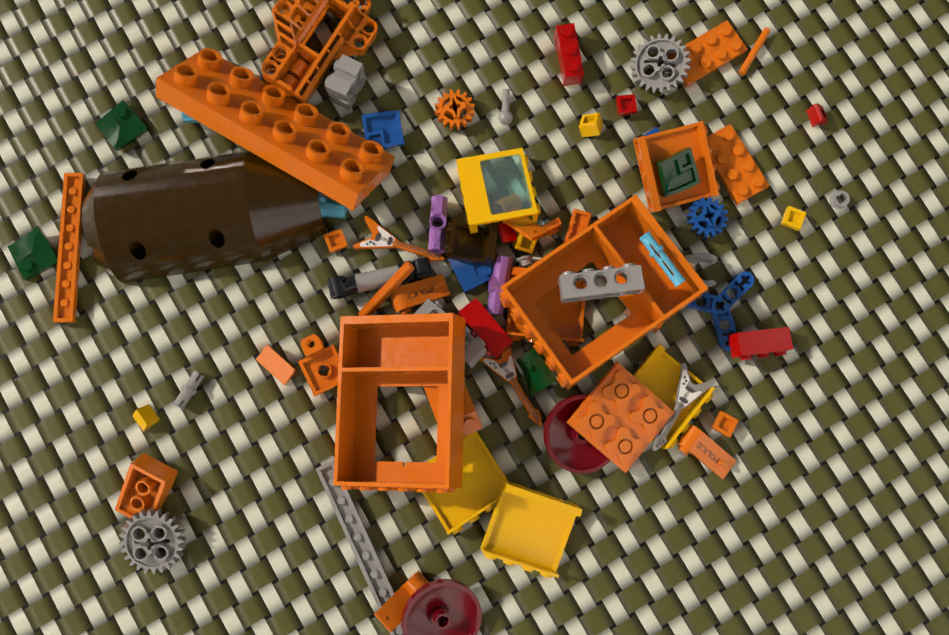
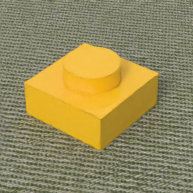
(793, 218)

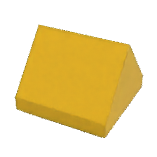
(145, 417)

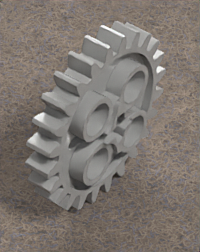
(656, 80)
(150, 523)

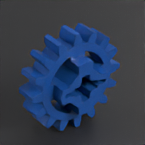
(708, 209)

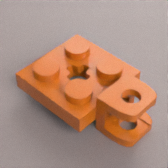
(315, 358)

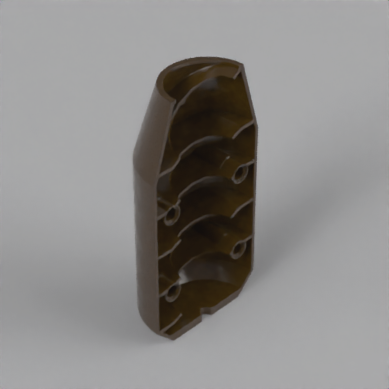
(182, 213)

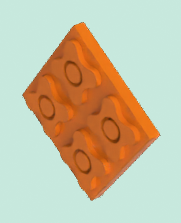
(620, 417)

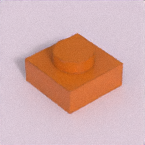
(552, 226)
(335, 240)
(724, 424)

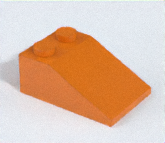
(472, 420)
(145, 486)

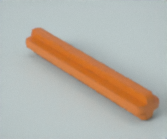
(387, 289)

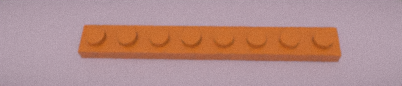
(69, 248)

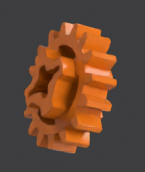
(446, 111)

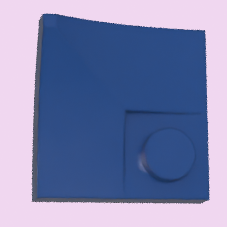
(384, 128)
(471, 275)

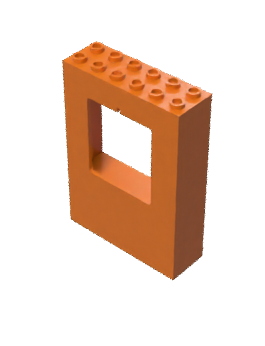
(606, 242)
(399, 353)

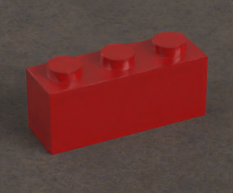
(568, 54)
(486, 328)
(760, 343)

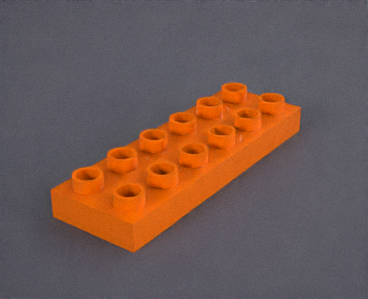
(276, 127)

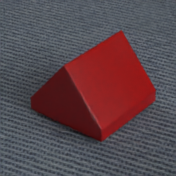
(817, 115)
(507, 234)

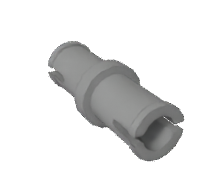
(188, 390)

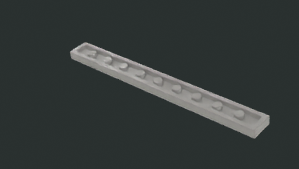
(358, 538)

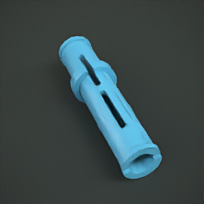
(676, 278)

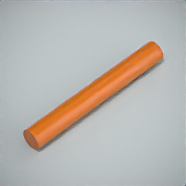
(754, 51)

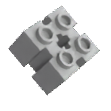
(345, 81)

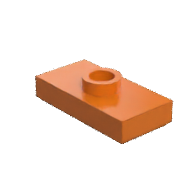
(578, 222)

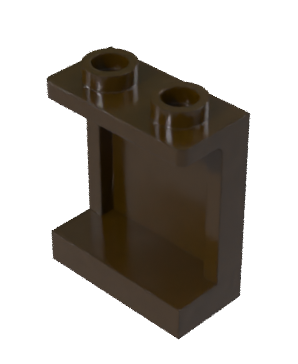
(471, 248)

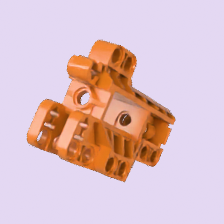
(292, 55)

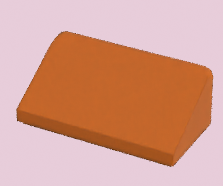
(276, 364)

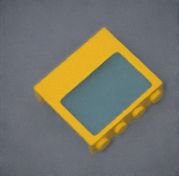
(497, 188)

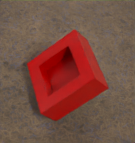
(626, 105)

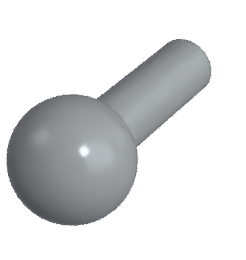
(505, 116)

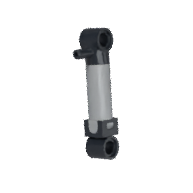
(344, 286)

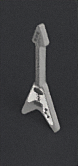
(686, 394)

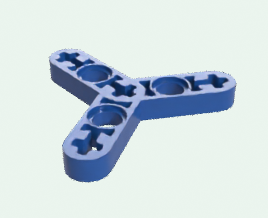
(725, 313)

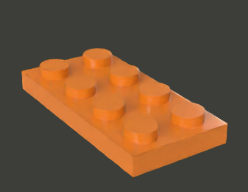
(711, 51)
(735, 165)

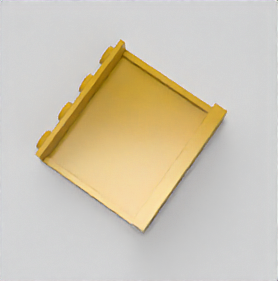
(661, 376)
(480, 487)
(529, 529)

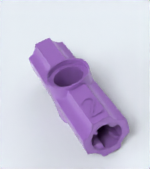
(437, 214)
(500, 276)

